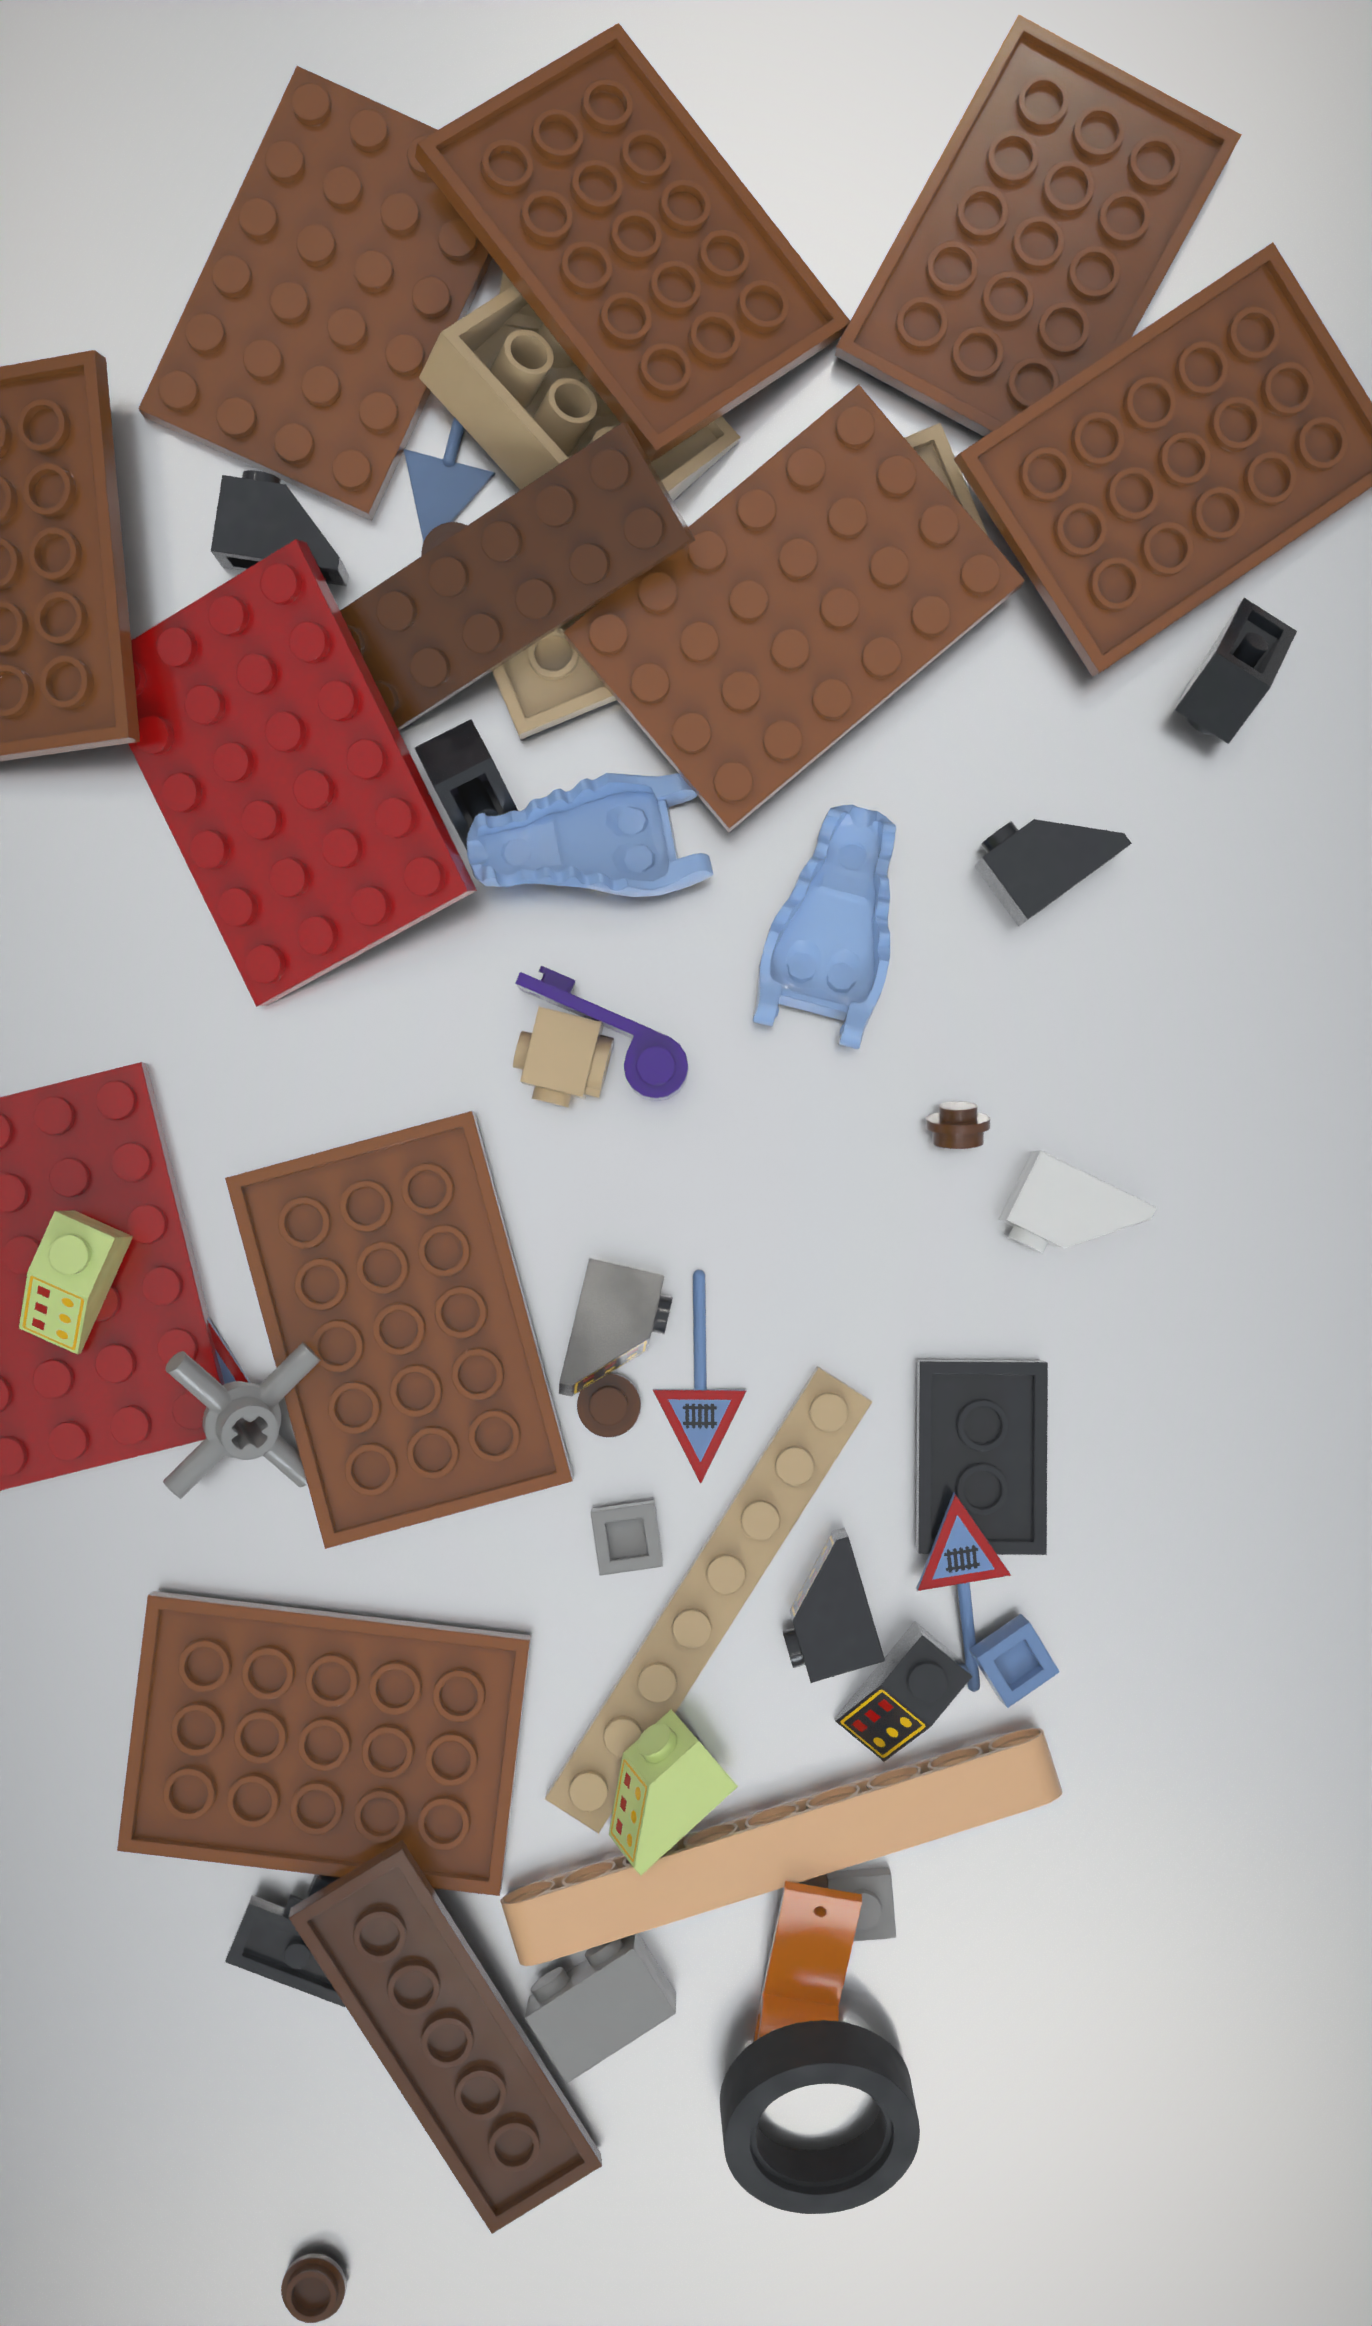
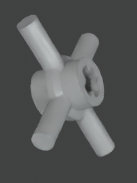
(227, 1405)

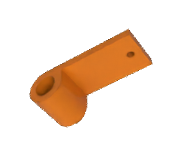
(808, 1956)

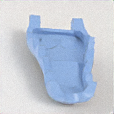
(598, 836)
(833, 932)

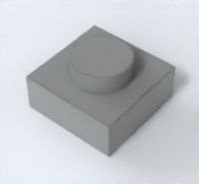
(626, 1537)
(877, 1907)

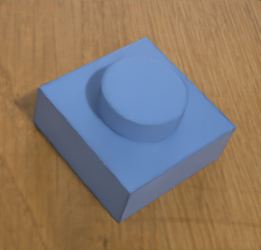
(1014, 1660)

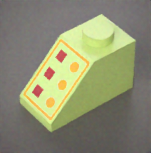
(71, 1278)
(664, 1791)

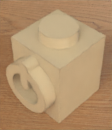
(563, 1057)

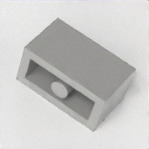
(599, 2005)

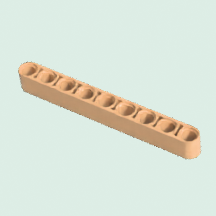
(783, 1845)

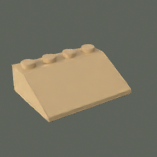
(534, 404)

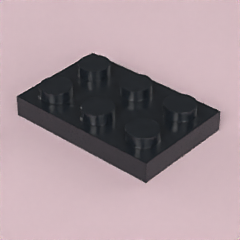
(988, 1445)

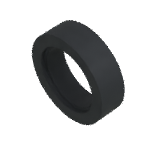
(830, 2177)

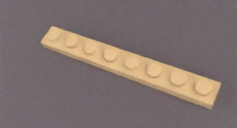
(711, 1592)

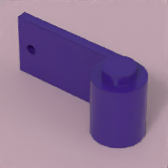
(653, 1063)

